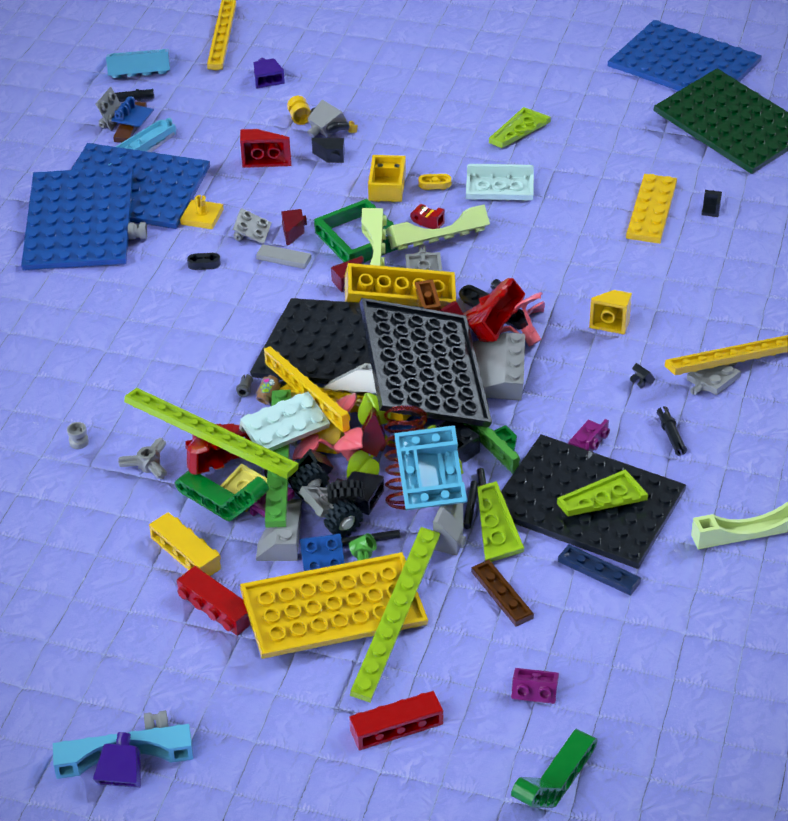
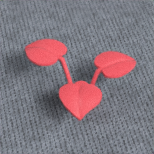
(530, 332)
(346, 445)

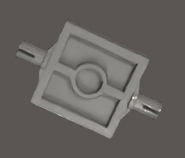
(424, 260)
(713, 379)

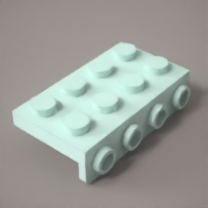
(500, 182)
(285, 422)

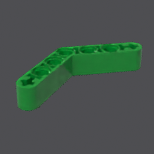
(219, 499)
(560, 774)

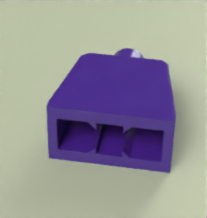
(268, 73)
(119, 763)

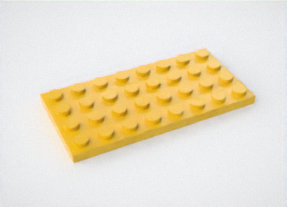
(325, 605)

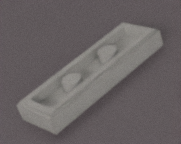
(283, 256)

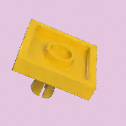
(202, 213)

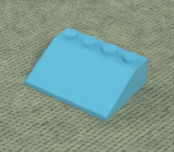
(138, 62)

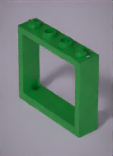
(324, 224)

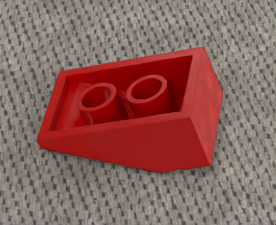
(264, 149)

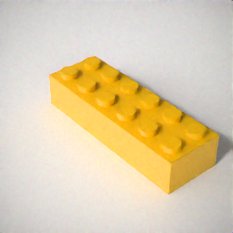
(395, 284)

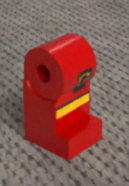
(428, 217)

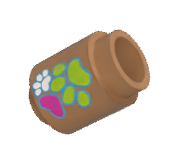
(264, 392)

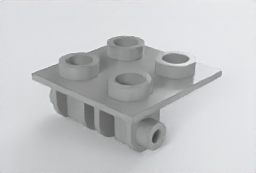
(107, 106)
(251, 226)

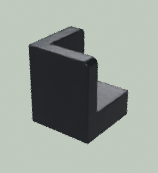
(711, 203)

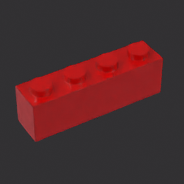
(214, 600)
(396, 720)

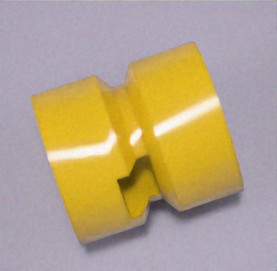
(298, 109)

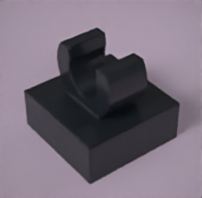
(642, 374)

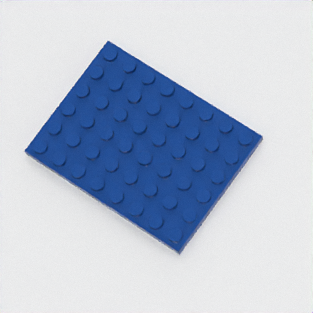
(679, 56)
(160, 181)
(78, 218)

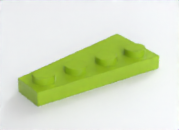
(518, 126)
(606, 493)
(497, 525)

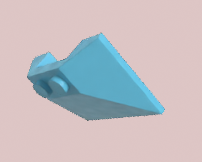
(430, 468)

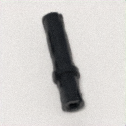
(137, 94)
(669, 425)

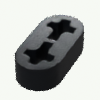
(203, 261)

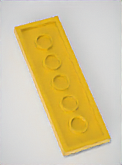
(651, 208)

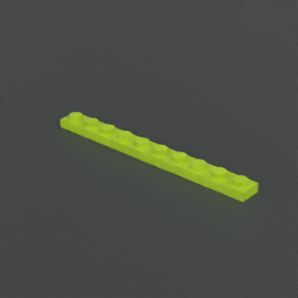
(211, 433)
(394, 615)

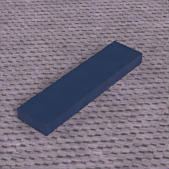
(599, 569)

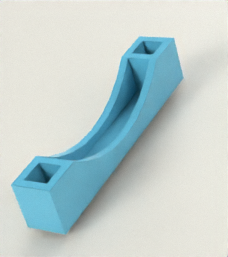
(77, 756)

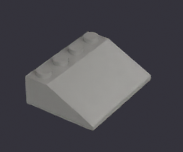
(502, 365)

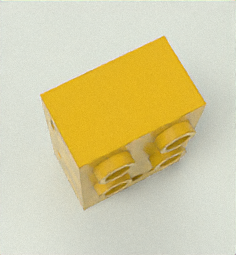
(387, 178)

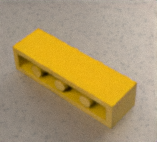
(184, 544)

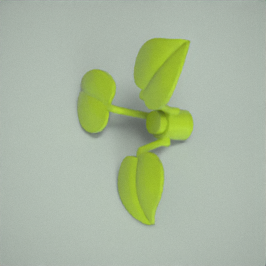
(360, 460)

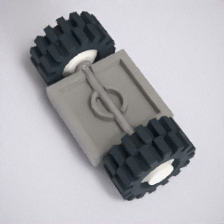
(311, 487)

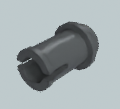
(243, 389)

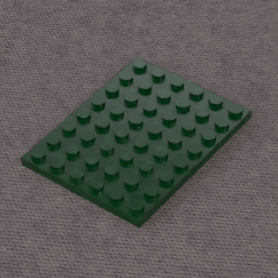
(729, 119)

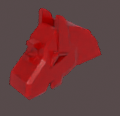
(494, 310)
(203, 455)

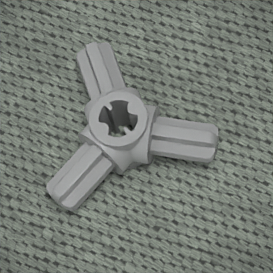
(147, 459)

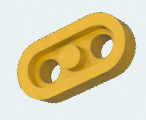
(434, 181)

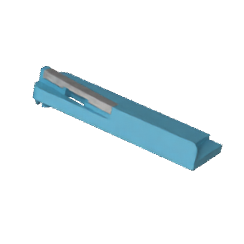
(150, 137)

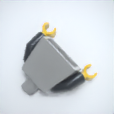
(328, 120)

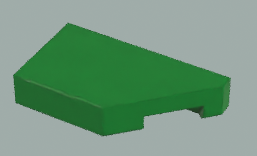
(507, 435)

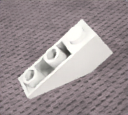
(354, 381)

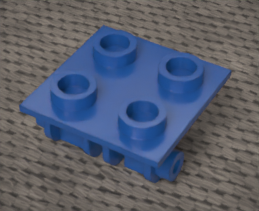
(131, 114)
(321, 551)

